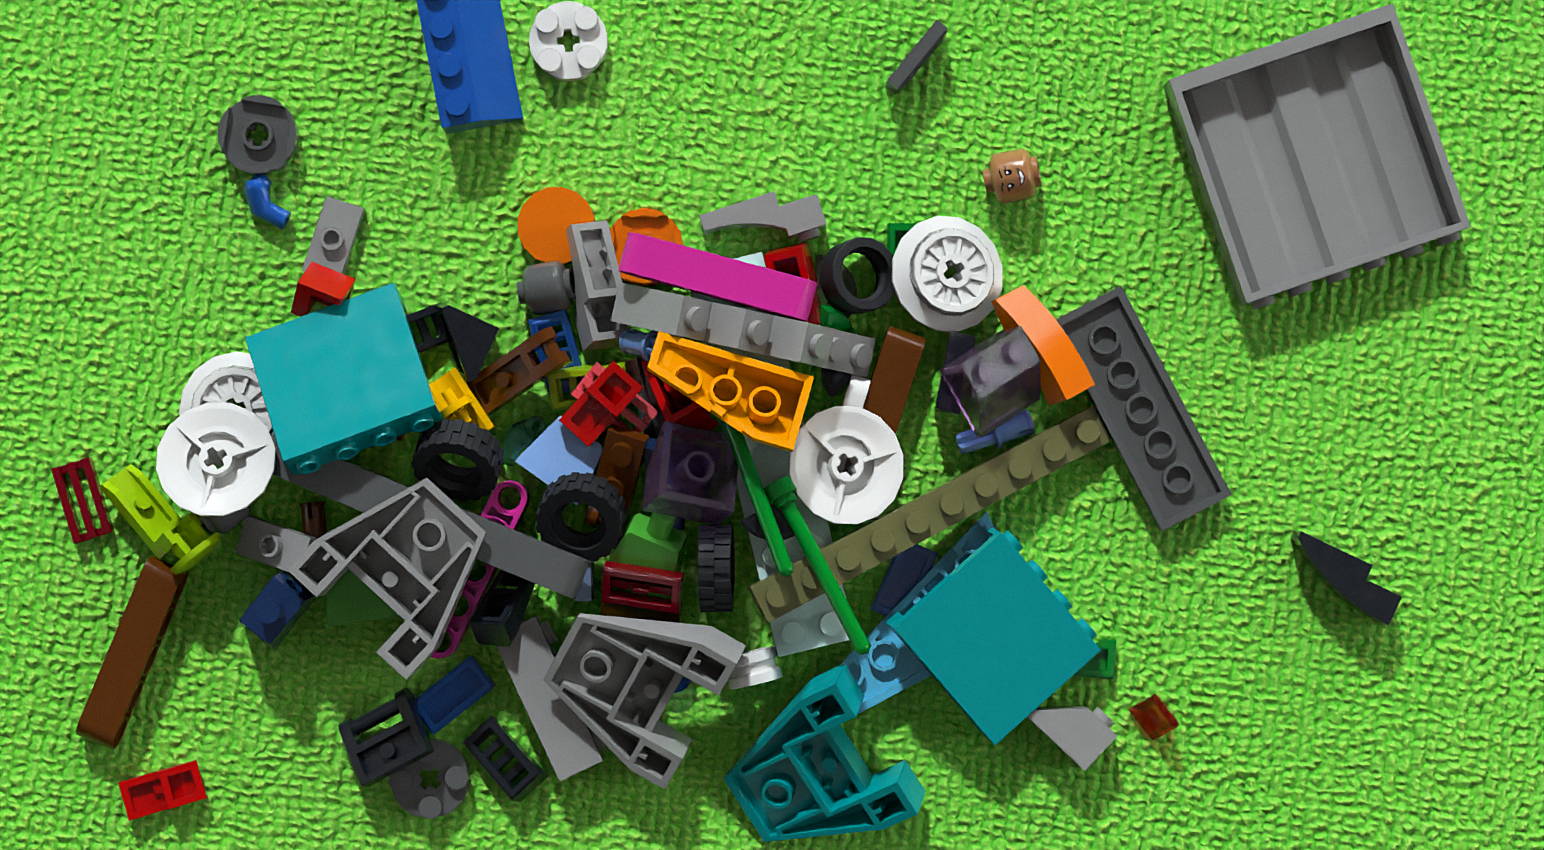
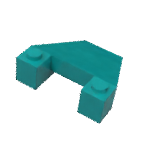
(808, 775)

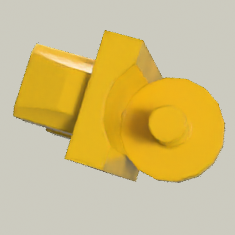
(457, 400)

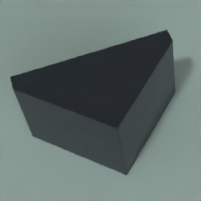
(467, 339)

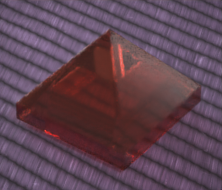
(1154, 716)

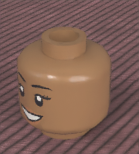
(1012, 176)

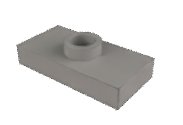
(334, 235)
(271, 543)

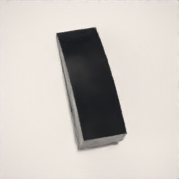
(1347, 578)

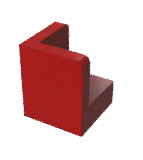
(321, 286)

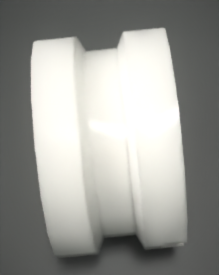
(755, 668)

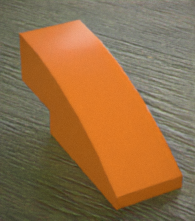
(1061, 367)

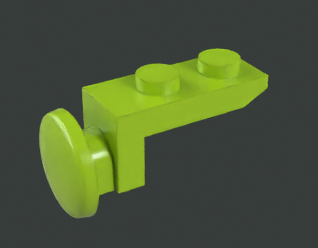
(157, 521)

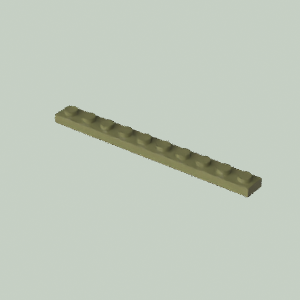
(934, 511)

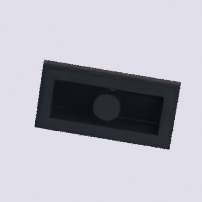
(957, 345)

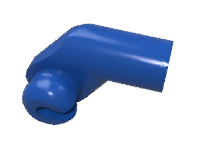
(260, 204)

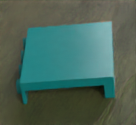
(342, 380)
(996, 636)

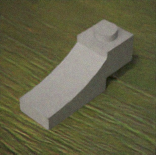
(798, 218)
(595, 284)

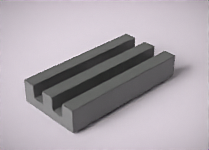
(917, 57)

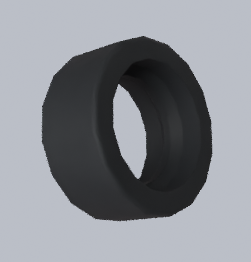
(833, 284)

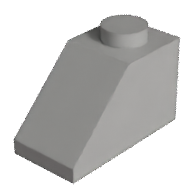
(1076, 731)

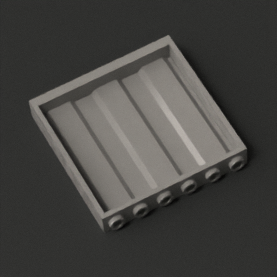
(1317, 156)

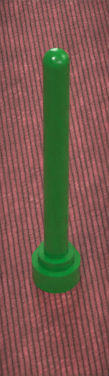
(782, 495)
(758, 498)

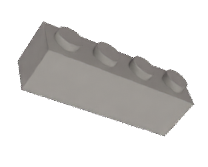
(563, 734)

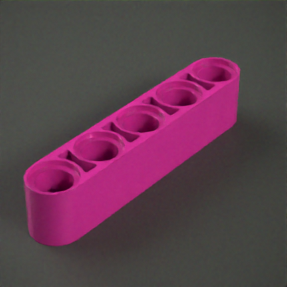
(717, 276)
(476, 589)

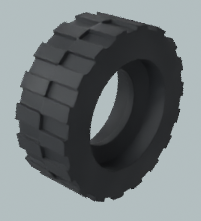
(464, 440)
(591, 491)
(716, 568)

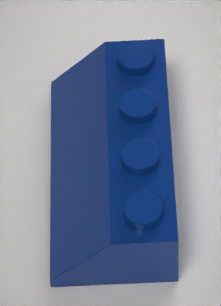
(469, 63)

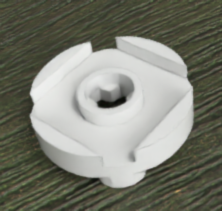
(586, 54)

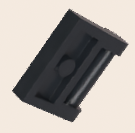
(391, 748)

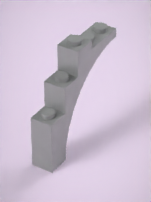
(743, 329)

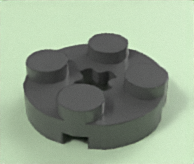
(245, 117)
(433, 801)

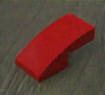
(600, 403)
(162, 790)

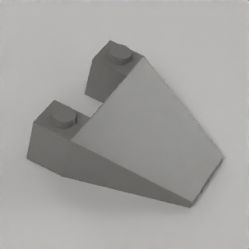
(411, 555)
(625, 672)

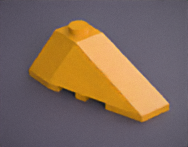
(742, 391)

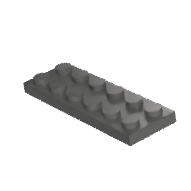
(1143, 411)

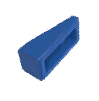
(567, 334)

